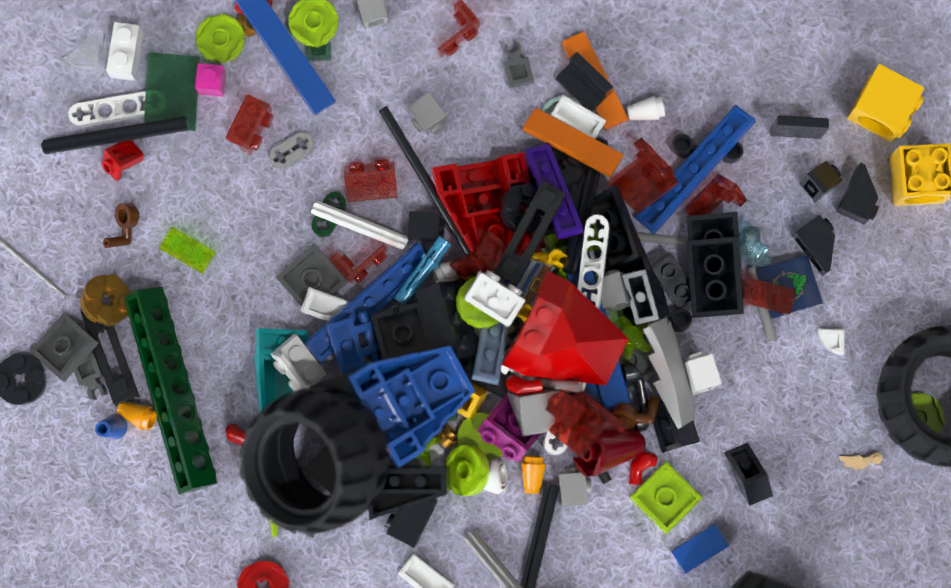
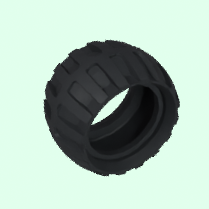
(896, 399)
(273, 472)

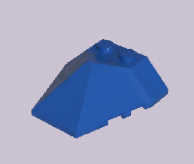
(412, 397)

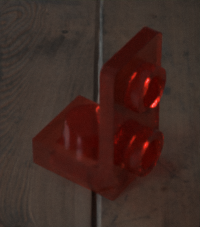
(463, 16)
(713, 194)
(483, 258)
(345, 265)
(767, 296)

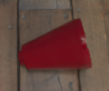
(610, 451)

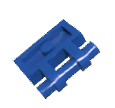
(346, 343)

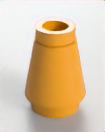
(138, 414)
(533, 472)

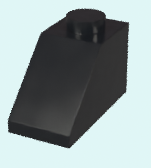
(821, 180)
(860, 197)
(817, 242)
(645, 296)
(749, 474)
(410, 522)

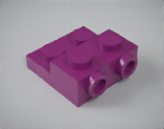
(503, 431)

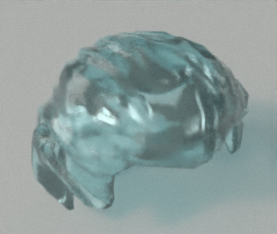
(752, 249)

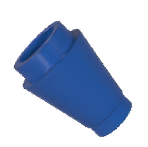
(112, 427)

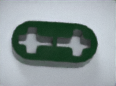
(326, 233)

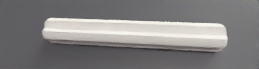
(359, 225)

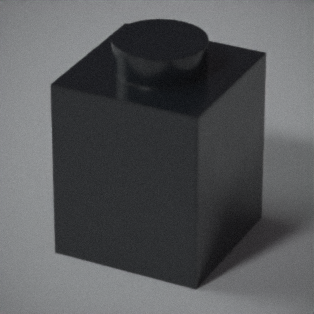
(425, 226)

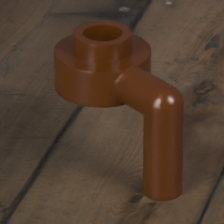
(126, 218)
(630, 416)

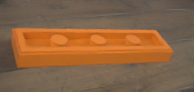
(610, 108)
(573, 142)

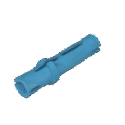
(423, 270)

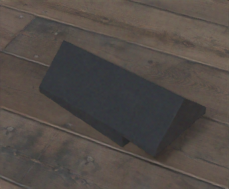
(624, 248)
(715, 265)

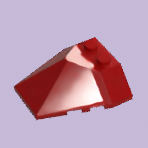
(474, 195)
(565, 337)

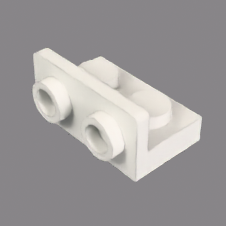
(494, 298)
(297, 363)

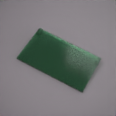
(171, 87)

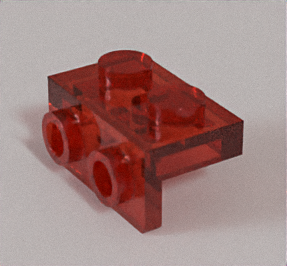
(249, 124)
(370, 180)

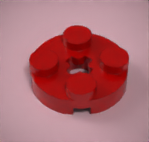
(263, 571)

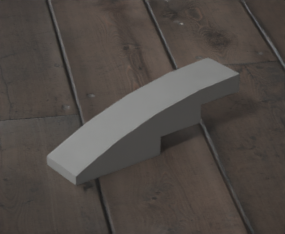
(673, 380)

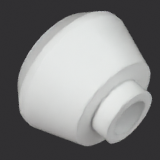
(497, 477)

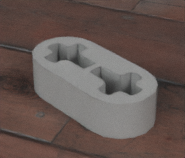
(287, 146)

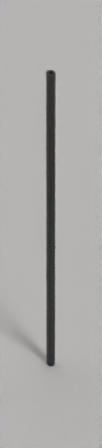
(431, 190)

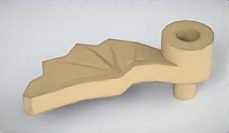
(861, 462)

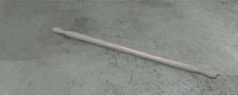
(31, 267)

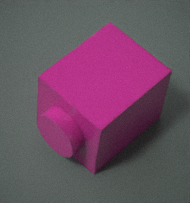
(210, 80)

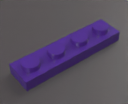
(545, 168)

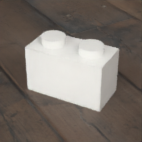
(125, 51)
(702, 373)

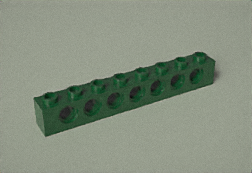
(159, 346)

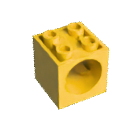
(887, 103)
(921, 174)

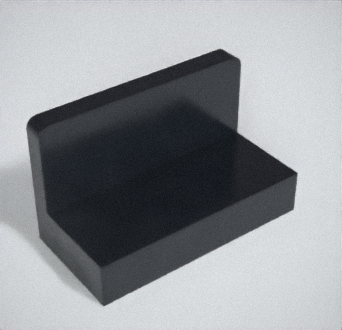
(584, 82)
(669, 435)

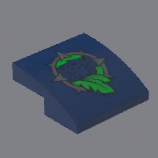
(796, 275)

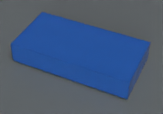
(699, 548)

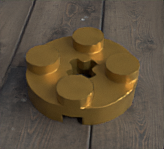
(93, 294)

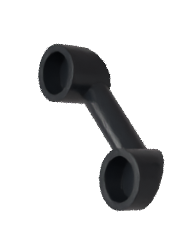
(682, 149)
(680, 319)
(631, 375)

